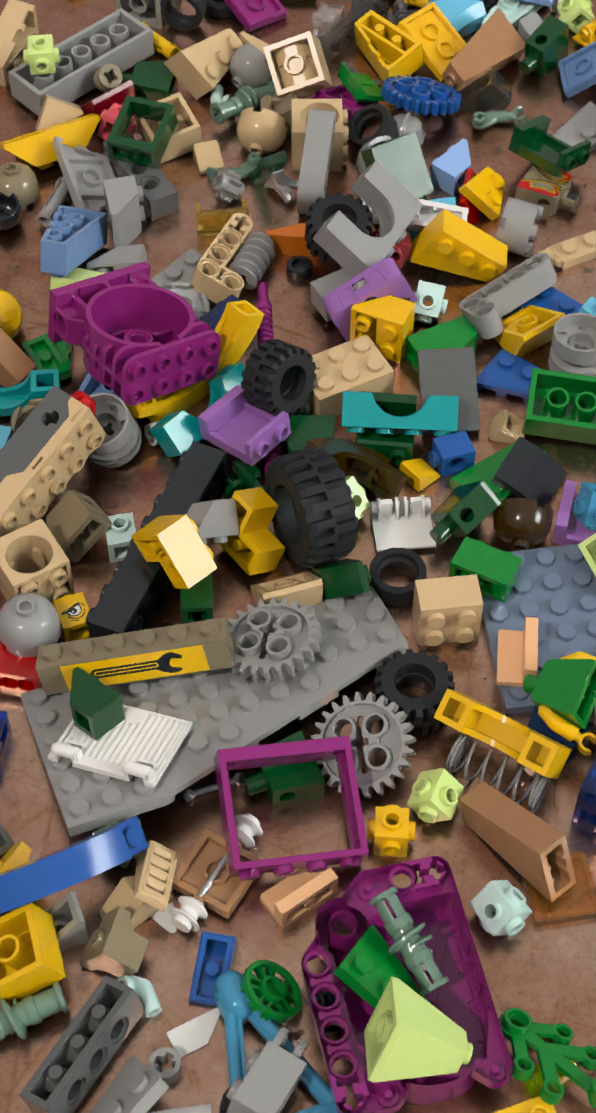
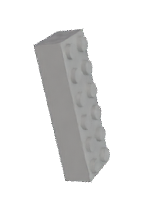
(112, 40)

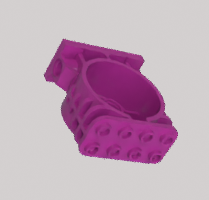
(134, 333)

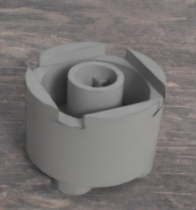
(519, 226)

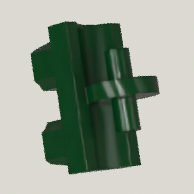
(242, 478)

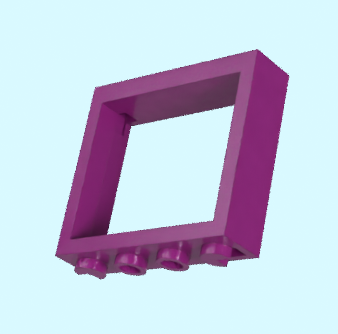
(288, 753)

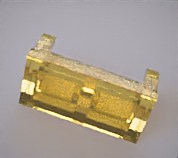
(212, 221)

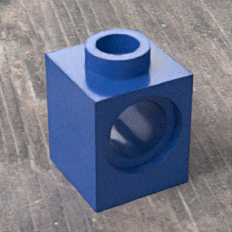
(452, 453)

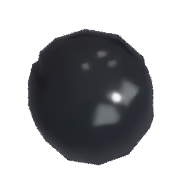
(9, 211)

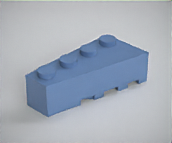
(71, 239)

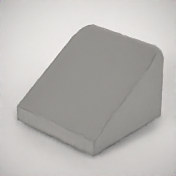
(528, 25)

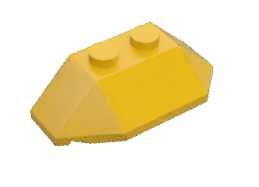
(37, 146)

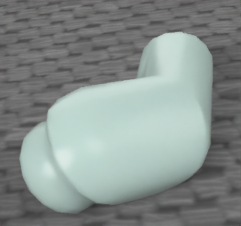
(217, 94)
(145, 993)

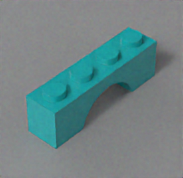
(34, 386)
(436, 414)
(180, 429)

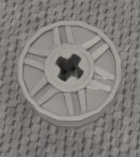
(574, 345)
(122, 432)

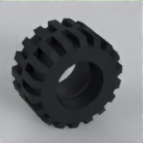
(324, 209)
(278, 377)
(419, 672)

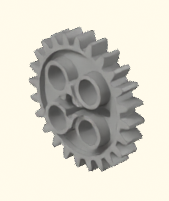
(274, 639)
(390, 740)

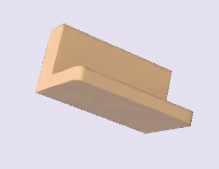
(517, 654)
(299, 894)

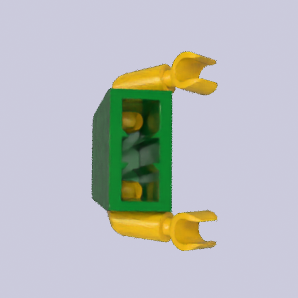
(566, 695)

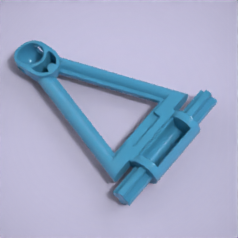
(235, 1012)

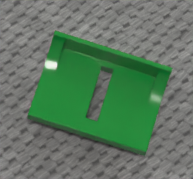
(360, 86)

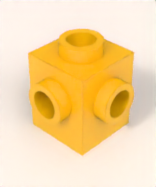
(391, 831)

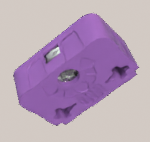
(375, 282)

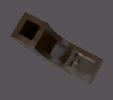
(364, 464)

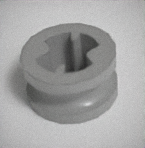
(161, 1055)

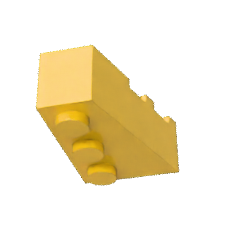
(387, 46)
(459, 248)

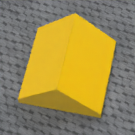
(528, 330)

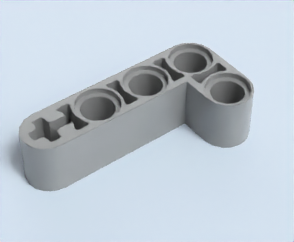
(315, 158)
(506, 293)

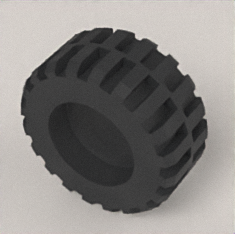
(314, 507)

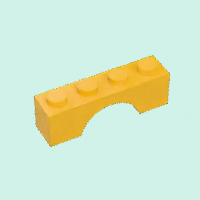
(503, 733)

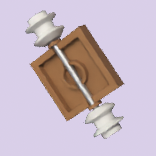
(207, 879)

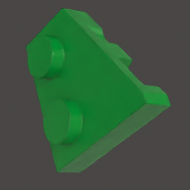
(49, 355)

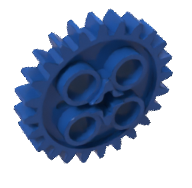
(421, 95)

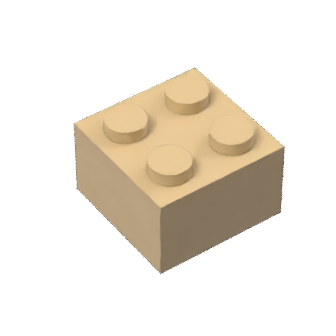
(185, 134)
(447, 610)

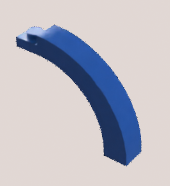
(71, 864)

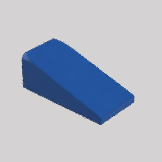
(213, 958)

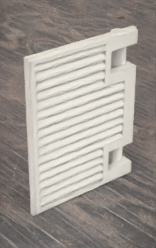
(135, 747)

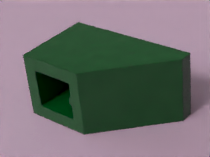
(343, 578)
(94, 704)

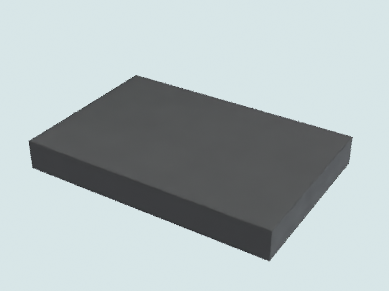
(452, 374)

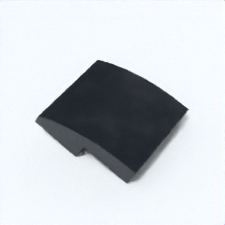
(530, 473)

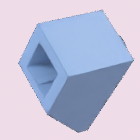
(450, 168)

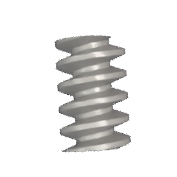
(253, 259)

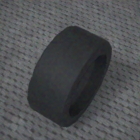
(182, 21)
(366, 116)
(396, 558)

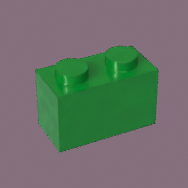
(495, 568)

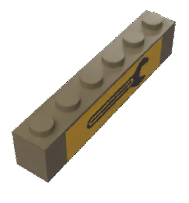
(138, 655)

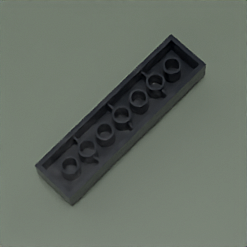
(142, 586)

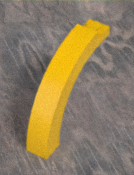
(236, 331)

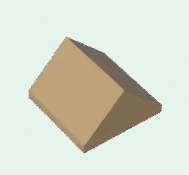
(301, 586)

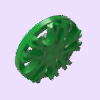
(271, 991)

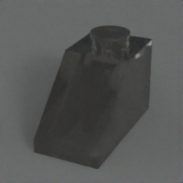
(486, 94)

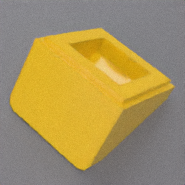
(418, 473)

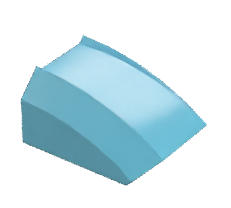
(462, 14)

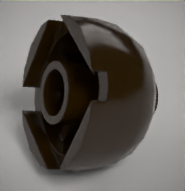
(522, 522)

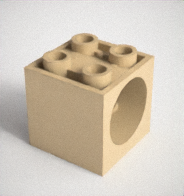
(298, 66)
(299, 118)
(34, 551)

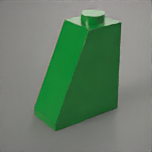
(450, 334)

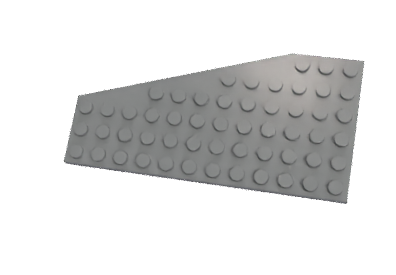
(223, 712)

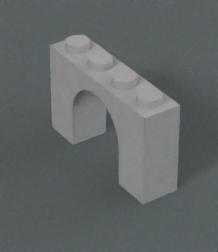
(394, 209)

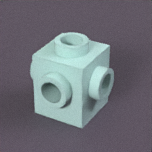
(430, 292)
(501, 908)

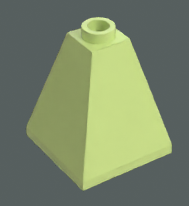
(412, 1038)

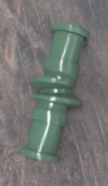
(243, 99)
(408, 941)
(30, 1011)

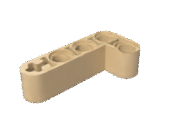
(212, 270)

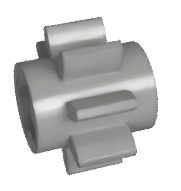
(228, 185)

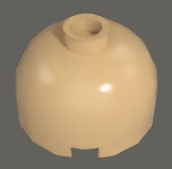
(261, 131)

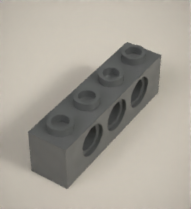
(158, 191)
(84, 1049)

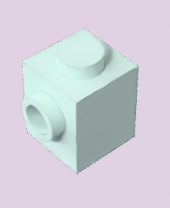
(119, 536)

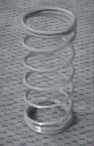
(537, 792)

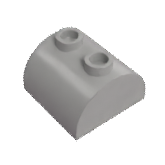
(143, 10)

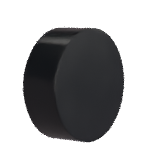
(299, 268)

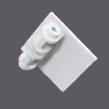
(402, 523)

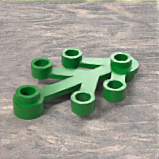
(522, 1032)

